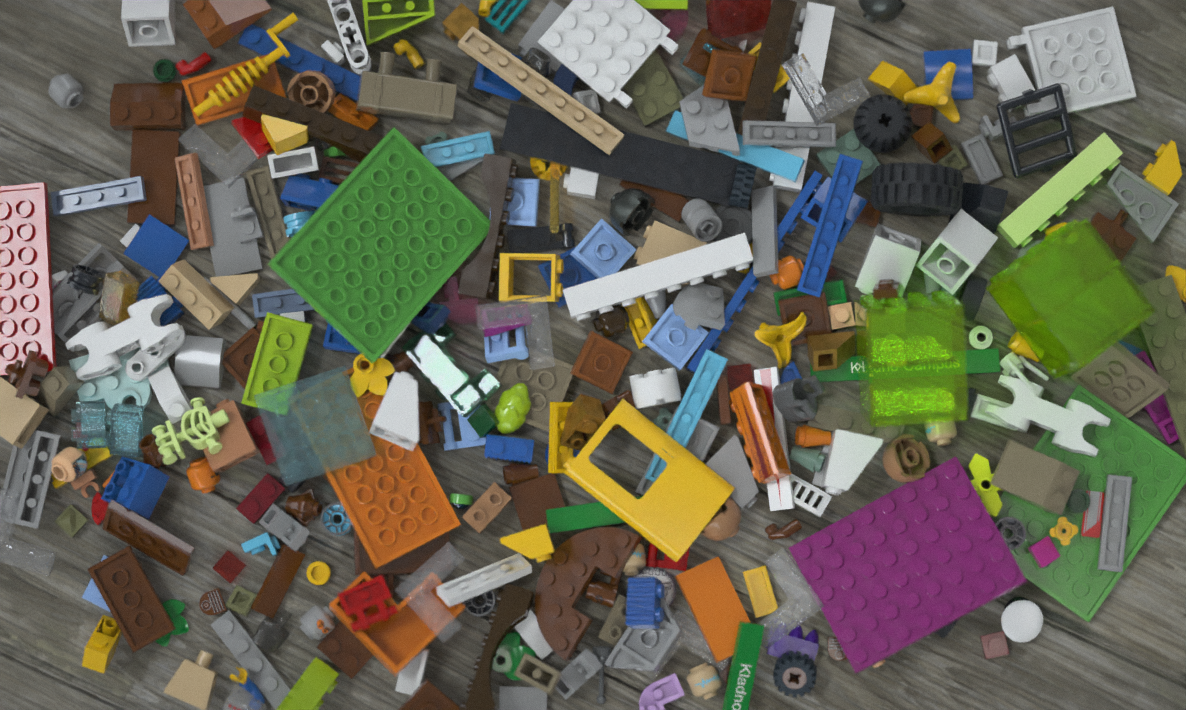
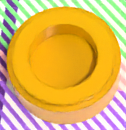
(318, 573)

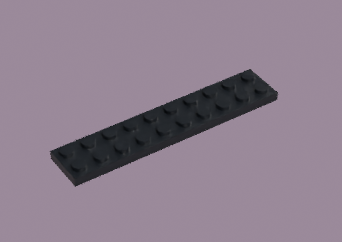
(634, 160)

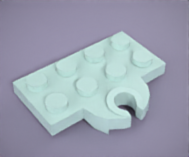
(117, 385)

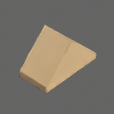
(237, 286)

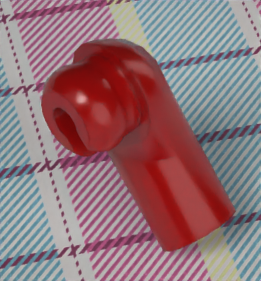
(197, 64)

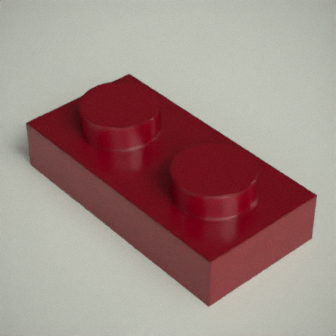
(261, 439)
(261, 498)

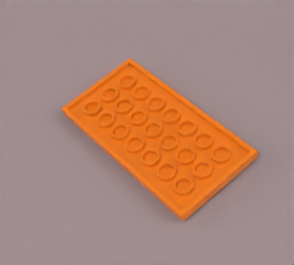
(391, 496)

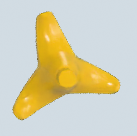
(937, 93)
(780, 338)

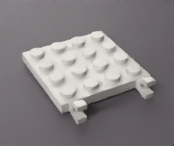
(606, 43)
(1082, 56)

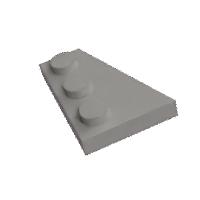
(1142, 201)

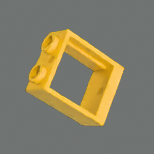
(506, 275)

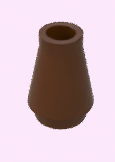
(518, 473)

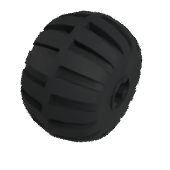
(876, 135)

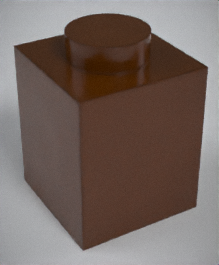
(931, 142)

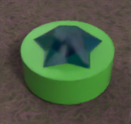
(461, 500)

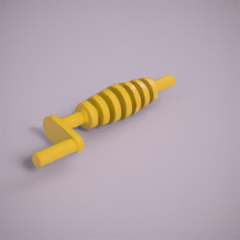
(252, 71)

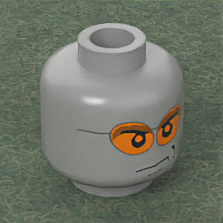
(317, 622)

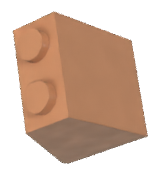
(235, 439)

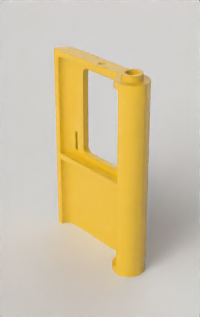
(678, 500)

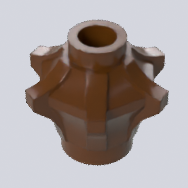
(150, 451)
(304, 506)

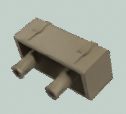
(406, 96)

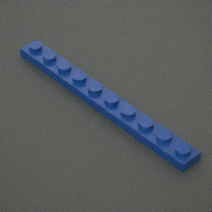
(750, 281)

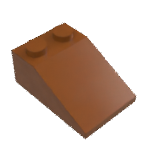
(225, 18)

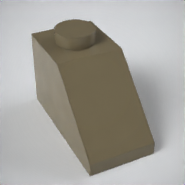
(58, 388)
(538, 673)

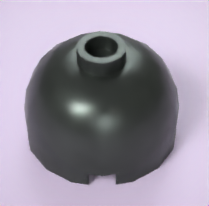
(881, 9)
(630, 210)

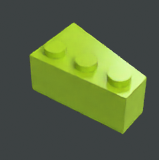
(391, 17)
(310, 687)

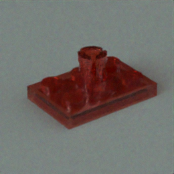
(736, 17)

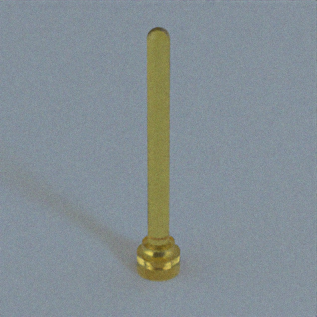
(554, 197)

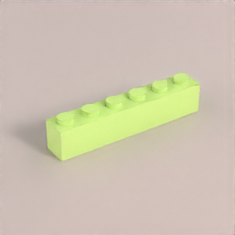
(1059, 190)

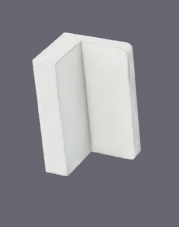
(413, 674)

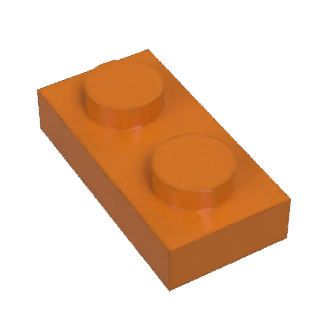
(345, 110)

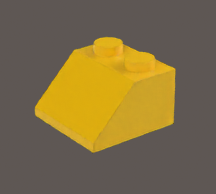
(532, 543)

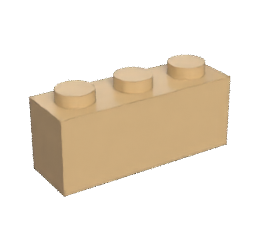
(196, 294)

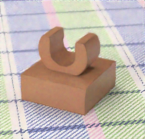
(86, 480)

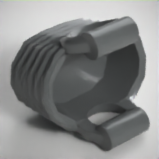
(795, 402)

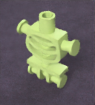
(172, 441)

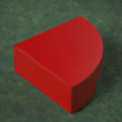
(98, 508)

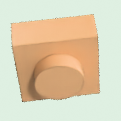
(841, 316)

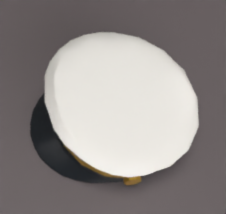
(1021, 619)

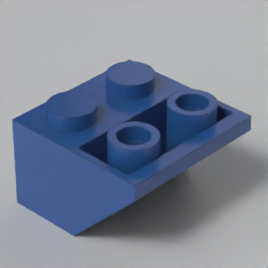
(815, 207)
(135, 486)

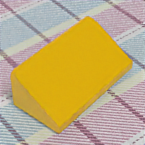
(641, 320)

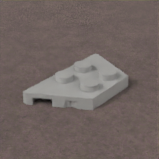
(708, 123)
(646, 647)

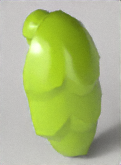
(512, 408)

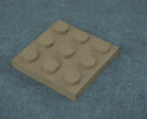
(1121, 380)
(543, 386)

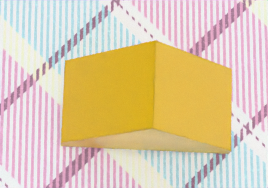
(892, 80)
(283, 134)

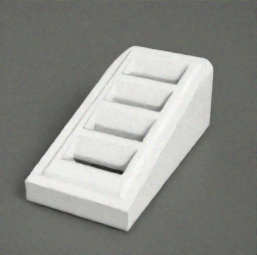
(817, 492)

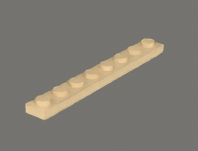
(540, 90)

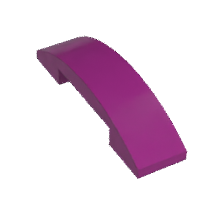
(1159, 411)

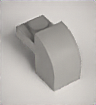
(285, 527)
(577, 673)

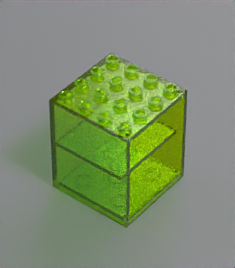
(1069, 298)
(911, 359)

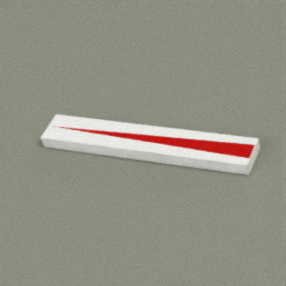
(780, 490)

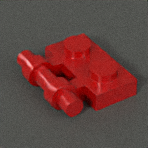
(365, 596)

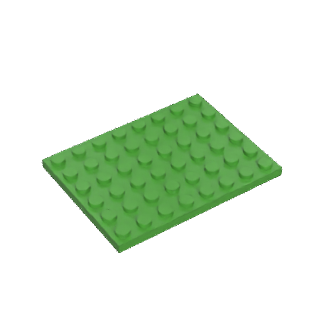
(381, 245)
(1123, 451)

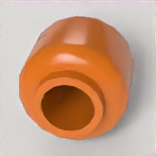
(789, 273)
(202, 476)

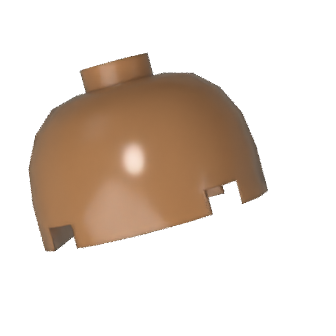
(312, 90)
(905, 459)
(724, 522)

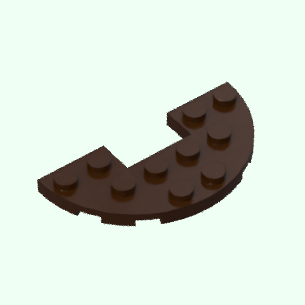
(568, 576)

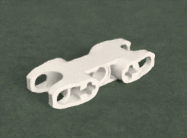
(350, 29)
(139, 330)
(1064, 422)

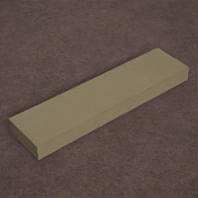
(268, 208)

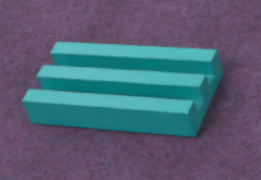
(502, 29)

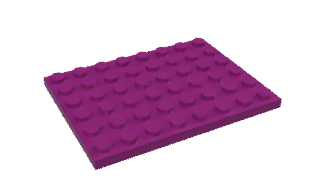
(907, 565)

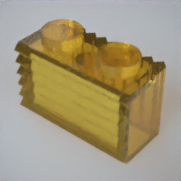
(117, 295)

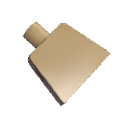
(194, 681)

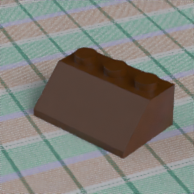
(147, 106)

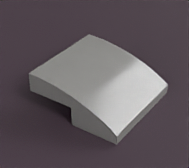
(200, 362)

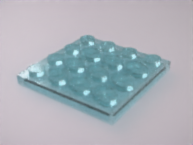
(315, 425)

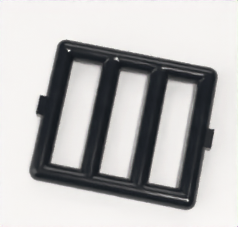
(1065, 133)

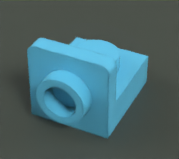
(257, 544)

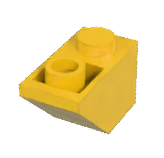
(1165, 170)
(102, 645)

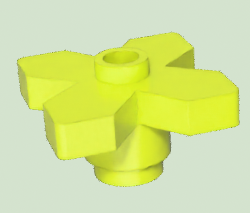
(981, 473)

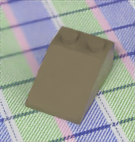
(1035, 477)

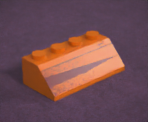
(759, 433)

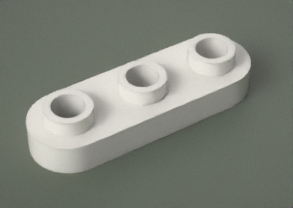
(151, 363)

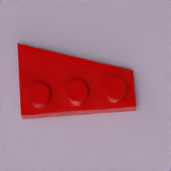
(253, 135)

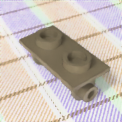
(616, 622)

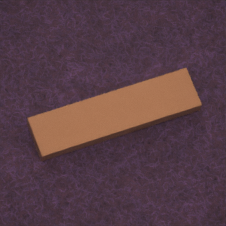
(194, 201)

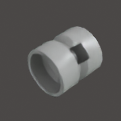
(701, 219)

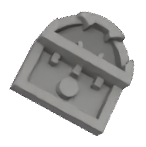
(700, 305)

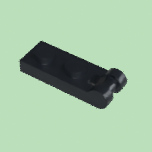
(540, 239)

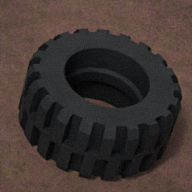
(917, 189)

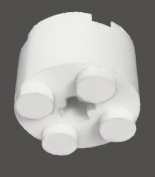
(655, 388)

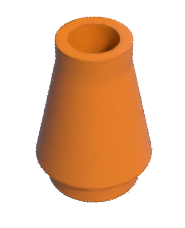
(811, 436)

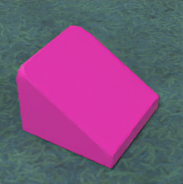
(1044, 552)

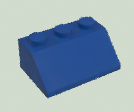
(306, 193)

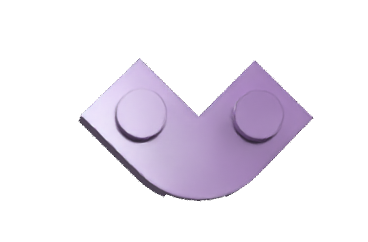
(660, 693)

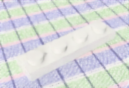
(484, 579)

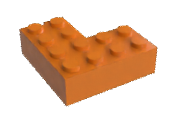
(397, 639)

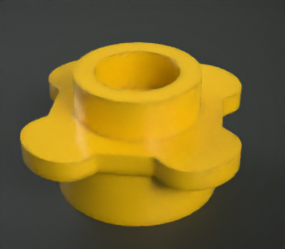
(1070, 529)

